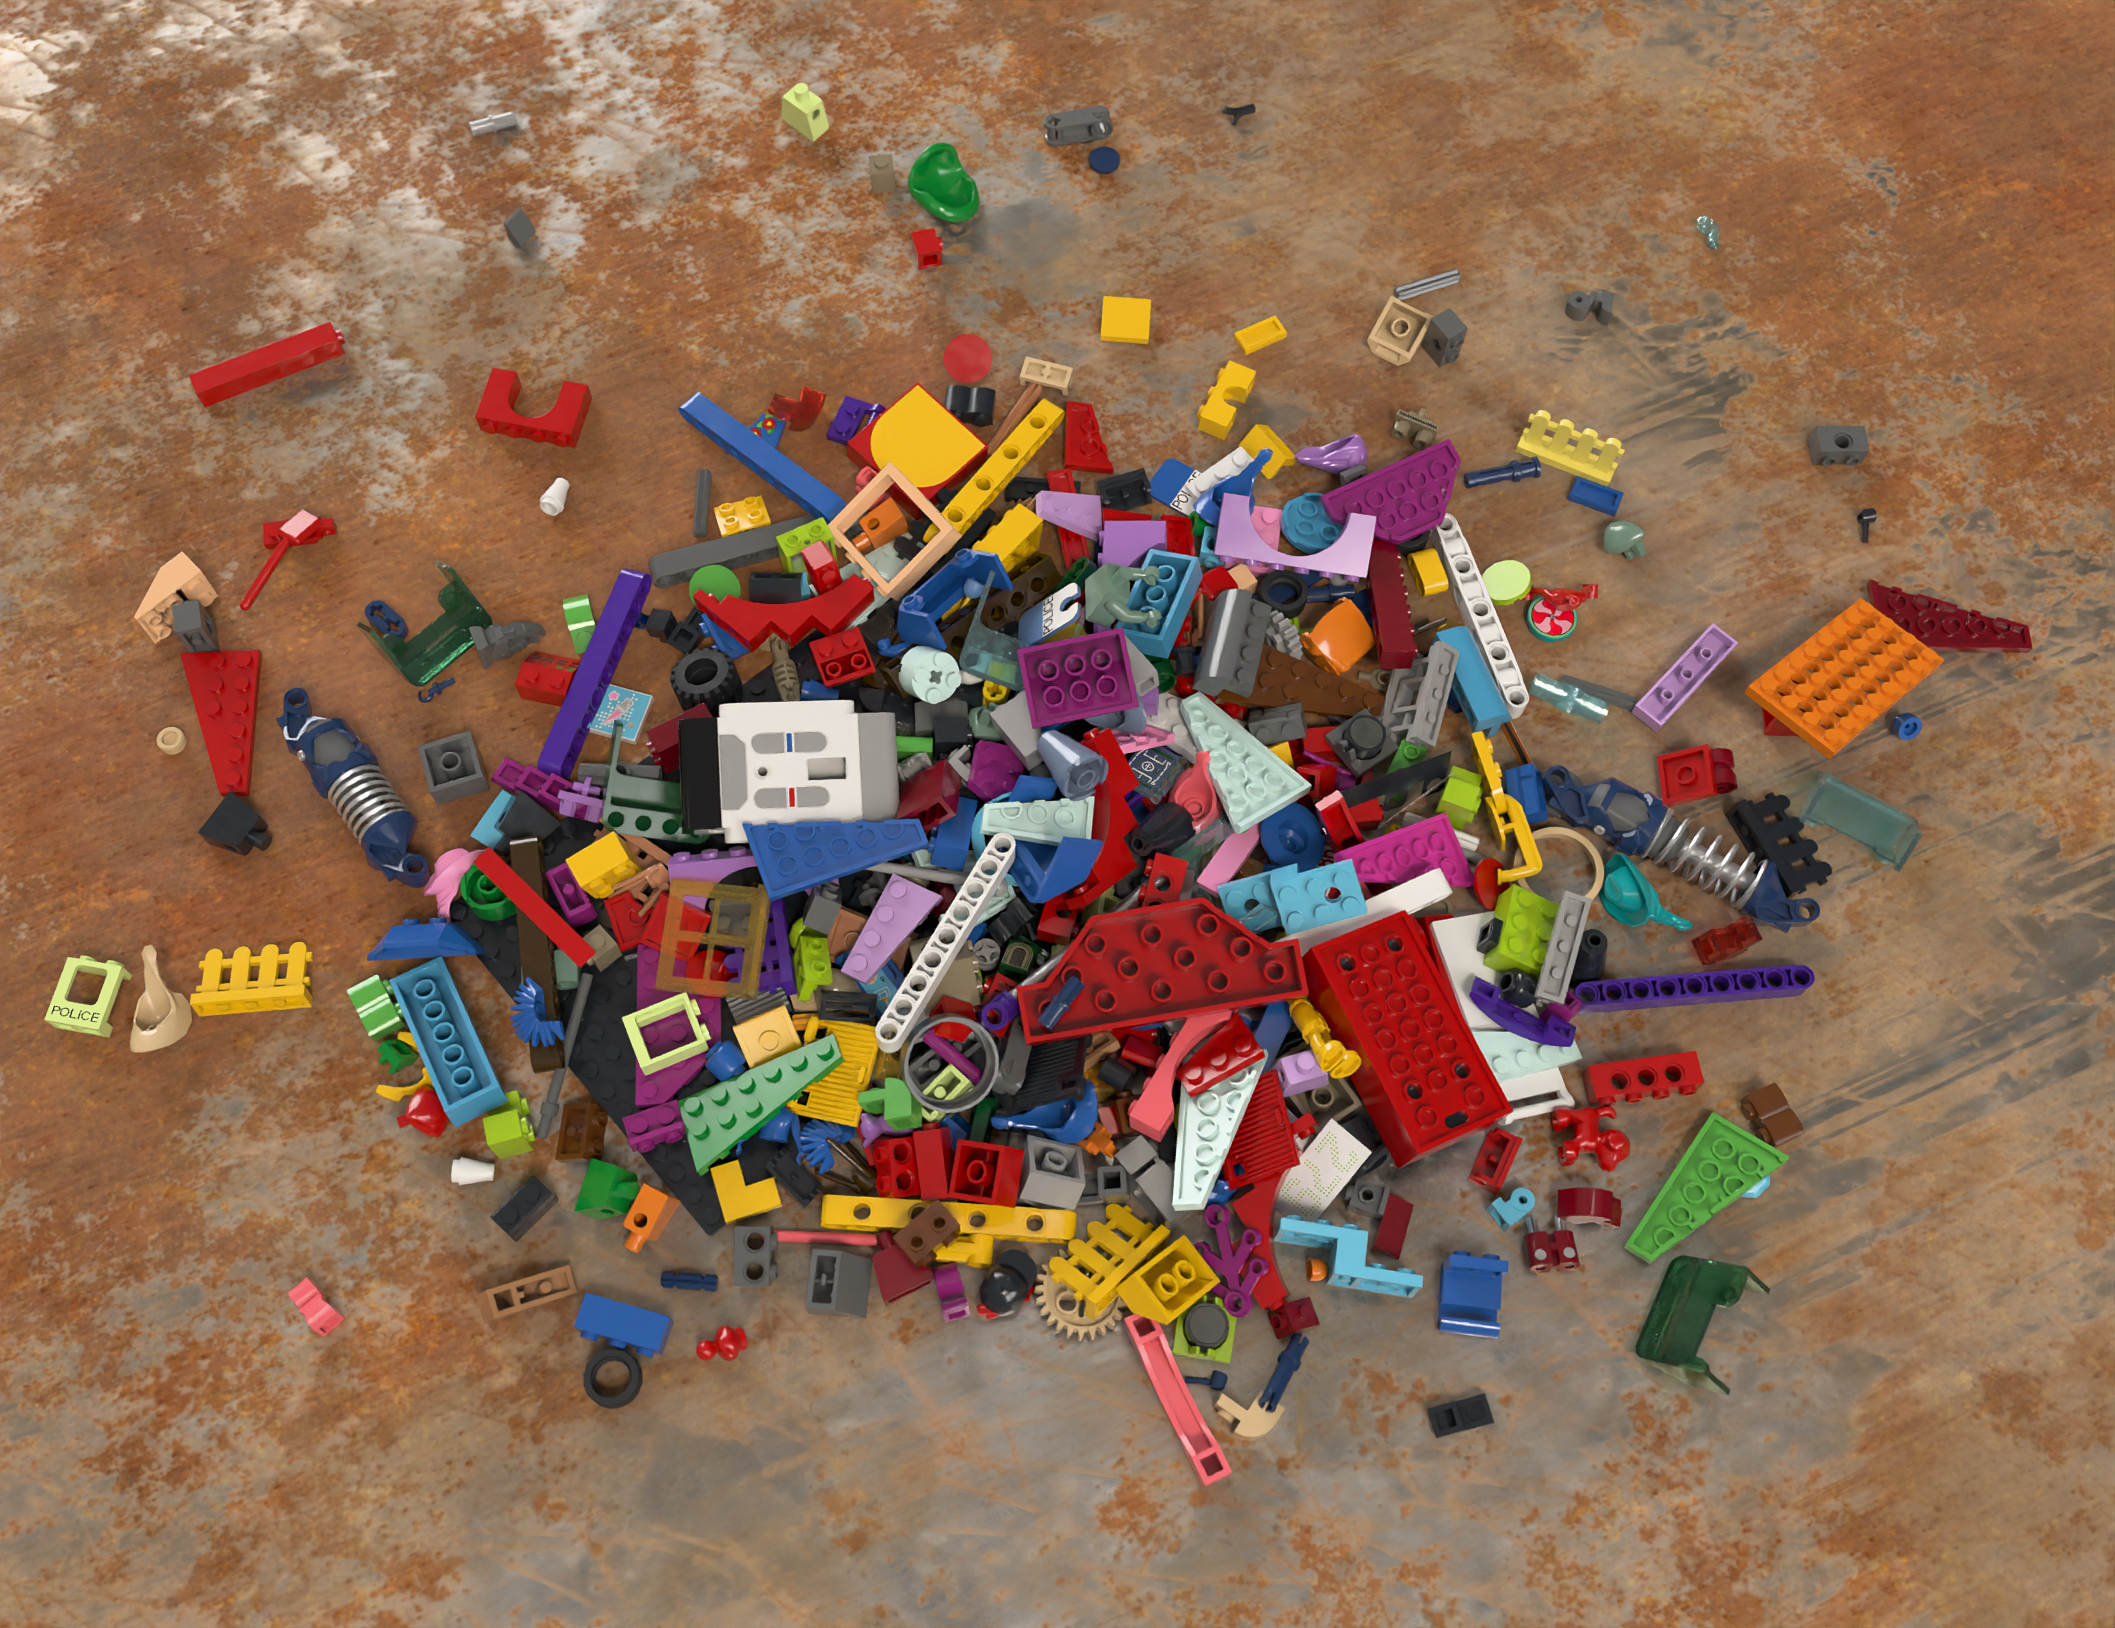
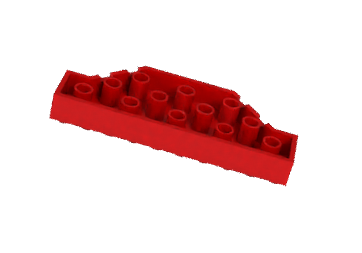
(1161, 969)

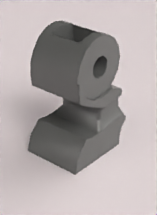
(1581, 304)

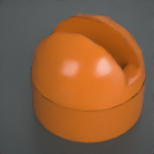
(1316, 1269)

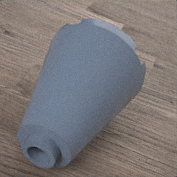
(1072, 765)

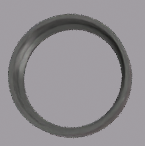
(982, 1087)

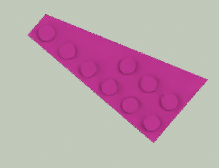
(1411, 853)

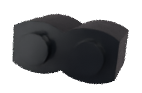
(971, 404)

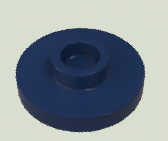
(1104, 160)

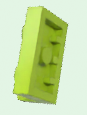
(811, 966)

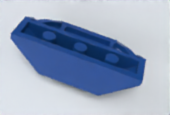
(425, 941)

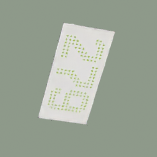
(1322, 1173)

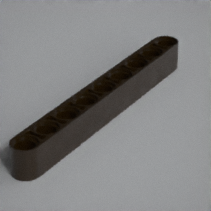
(537, 948)

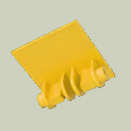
(741, 516)

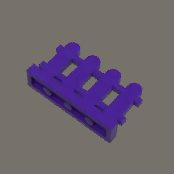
(776, 954)

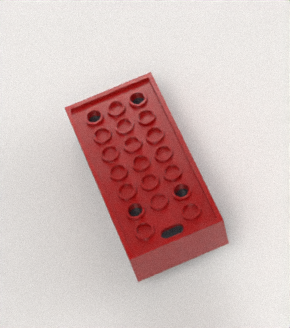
(1417, 1055)

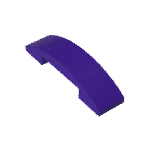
(1550, 1032)

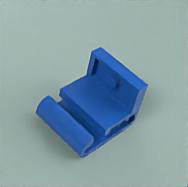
(1470, 1294)

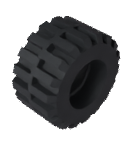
(701, 668)

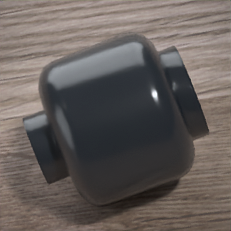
(1518, 987)

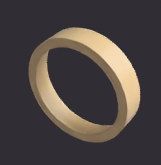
(1575, 838)

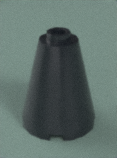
(1162, 830)
(1591, 958)

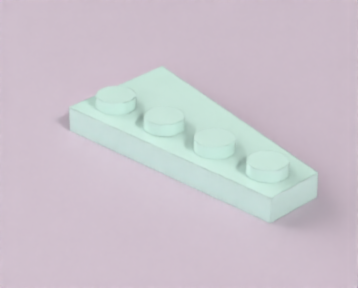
(1039, 820)
(1518, 1057)

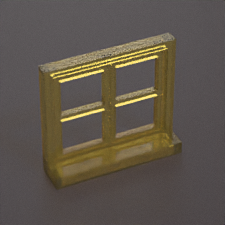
(753, 943)

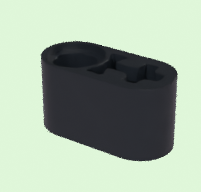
(1118, 1071)

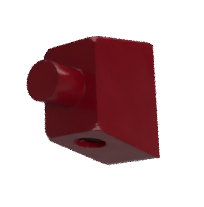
(895, 1273)

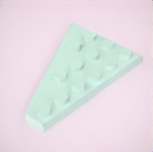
(1242, 769)

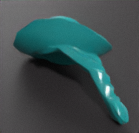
(1632, 898)

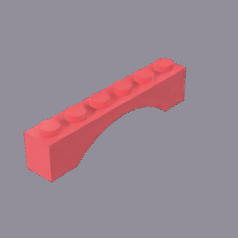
(1155, 1108)
(1185, 1418)

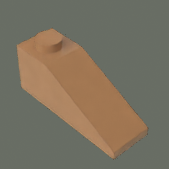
(526, 1294)

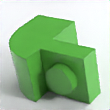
(580, 620)
(897, 1103)

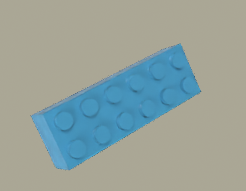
(448, 1041)

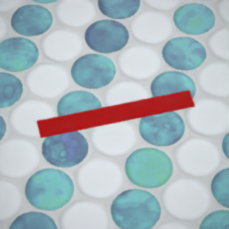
(534, 907)

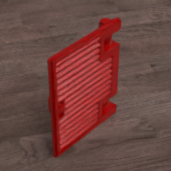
(1261, 1139)

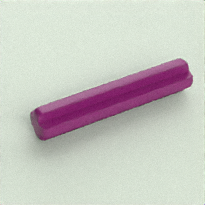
(953, 1056)

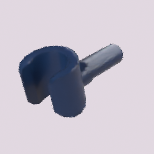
(1216, 1382)

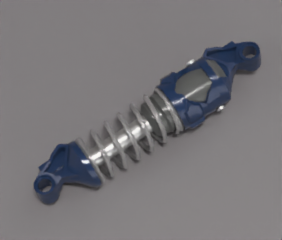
(1647, 827)

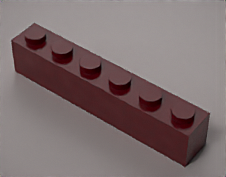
(1389, 608)

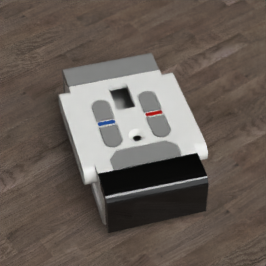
(786, 766)

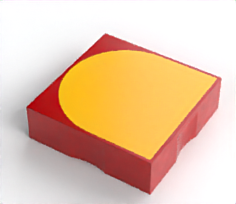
(923, 443)

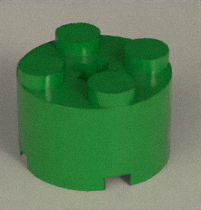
(482, 900)

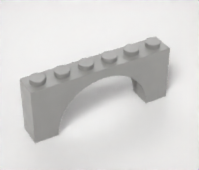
(1014, 722)

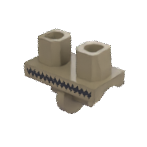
(1415, 426)

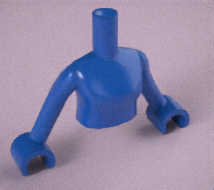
(778, 1131)

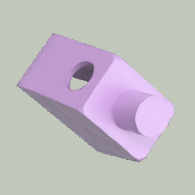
(1300, 1073)

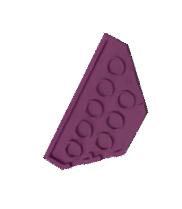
(1404, 496)
(670, 1032)

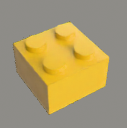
(603, 865)

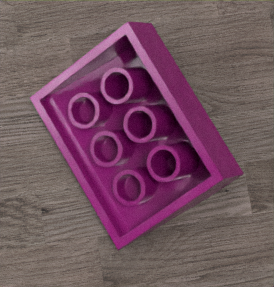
(1078, 678)

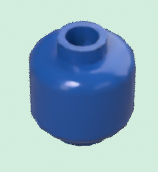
(725, 1060)

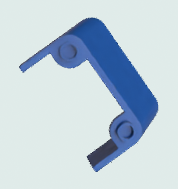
(942, 591)
(1046, 869)

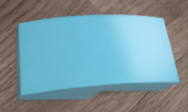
(485, 829)

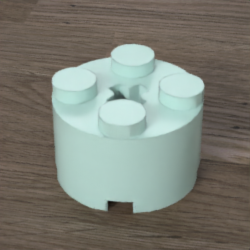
(929, 674)

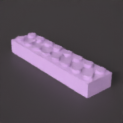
(1684, 677)

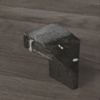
(878, 626)

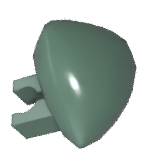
(1624, 537)
(981, 723)

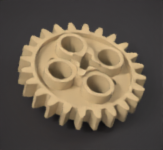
(1069, 1320)

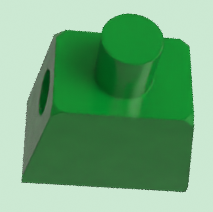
(606, 1191)

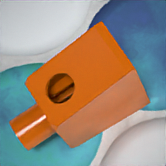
(881, 526)
(655, 1207)

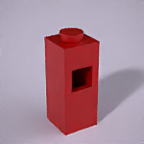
(934, 1160)

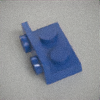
(721, 639)

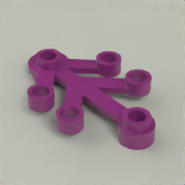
(1231, 1265)

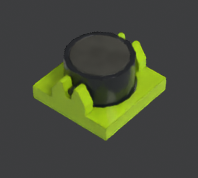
(1205, 1329)

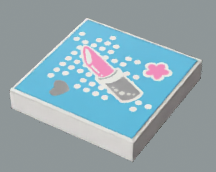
(622, 705)

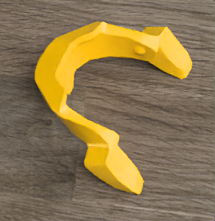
(396, 1093)

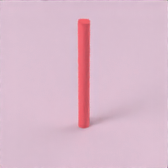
(826, 1237)

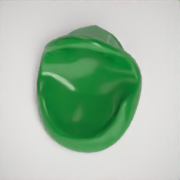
(943, 185)

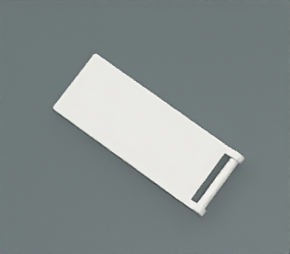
(1457, 948)

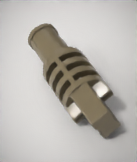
(785, 673)

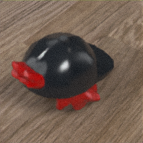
(1007, 1284)

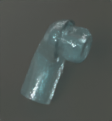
(1710, 230)

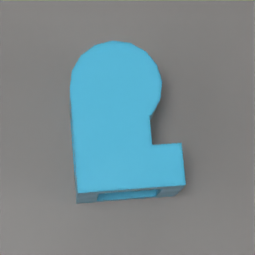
(1513, 1209)

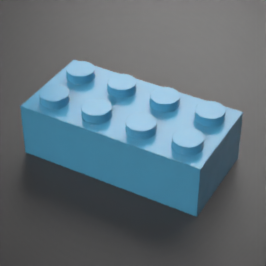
(1170, 595)

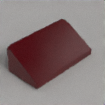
(1392, 1227)

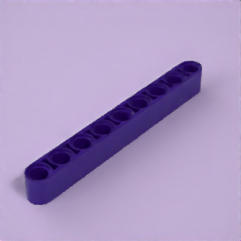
(594, 673)
(1703, 984)

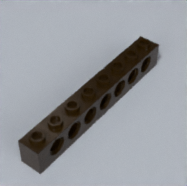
(1038, 567)

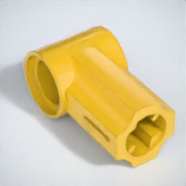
(973, 1250)

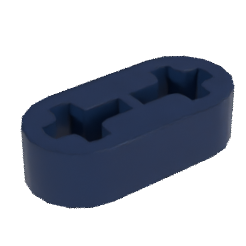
(390, 617)

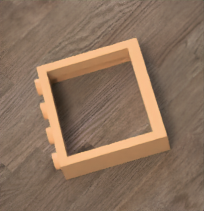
(922, 561)

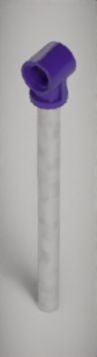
(1007, 1004)

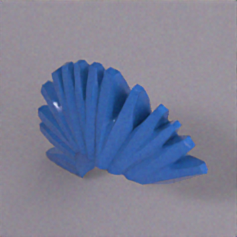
(532, 1019)
(815, 1142)

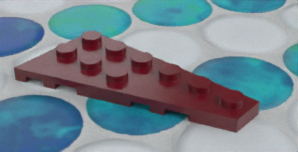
(1945, 626)

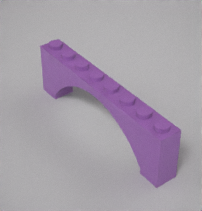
(1128, 545)

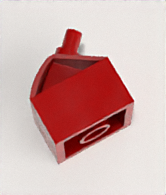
(986, 1173)

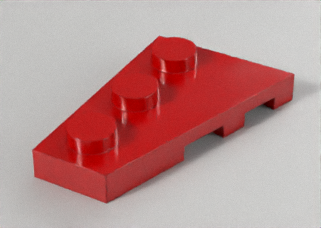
(1083, 441)

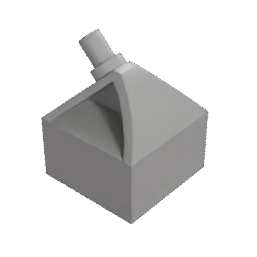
(1050, 1175)

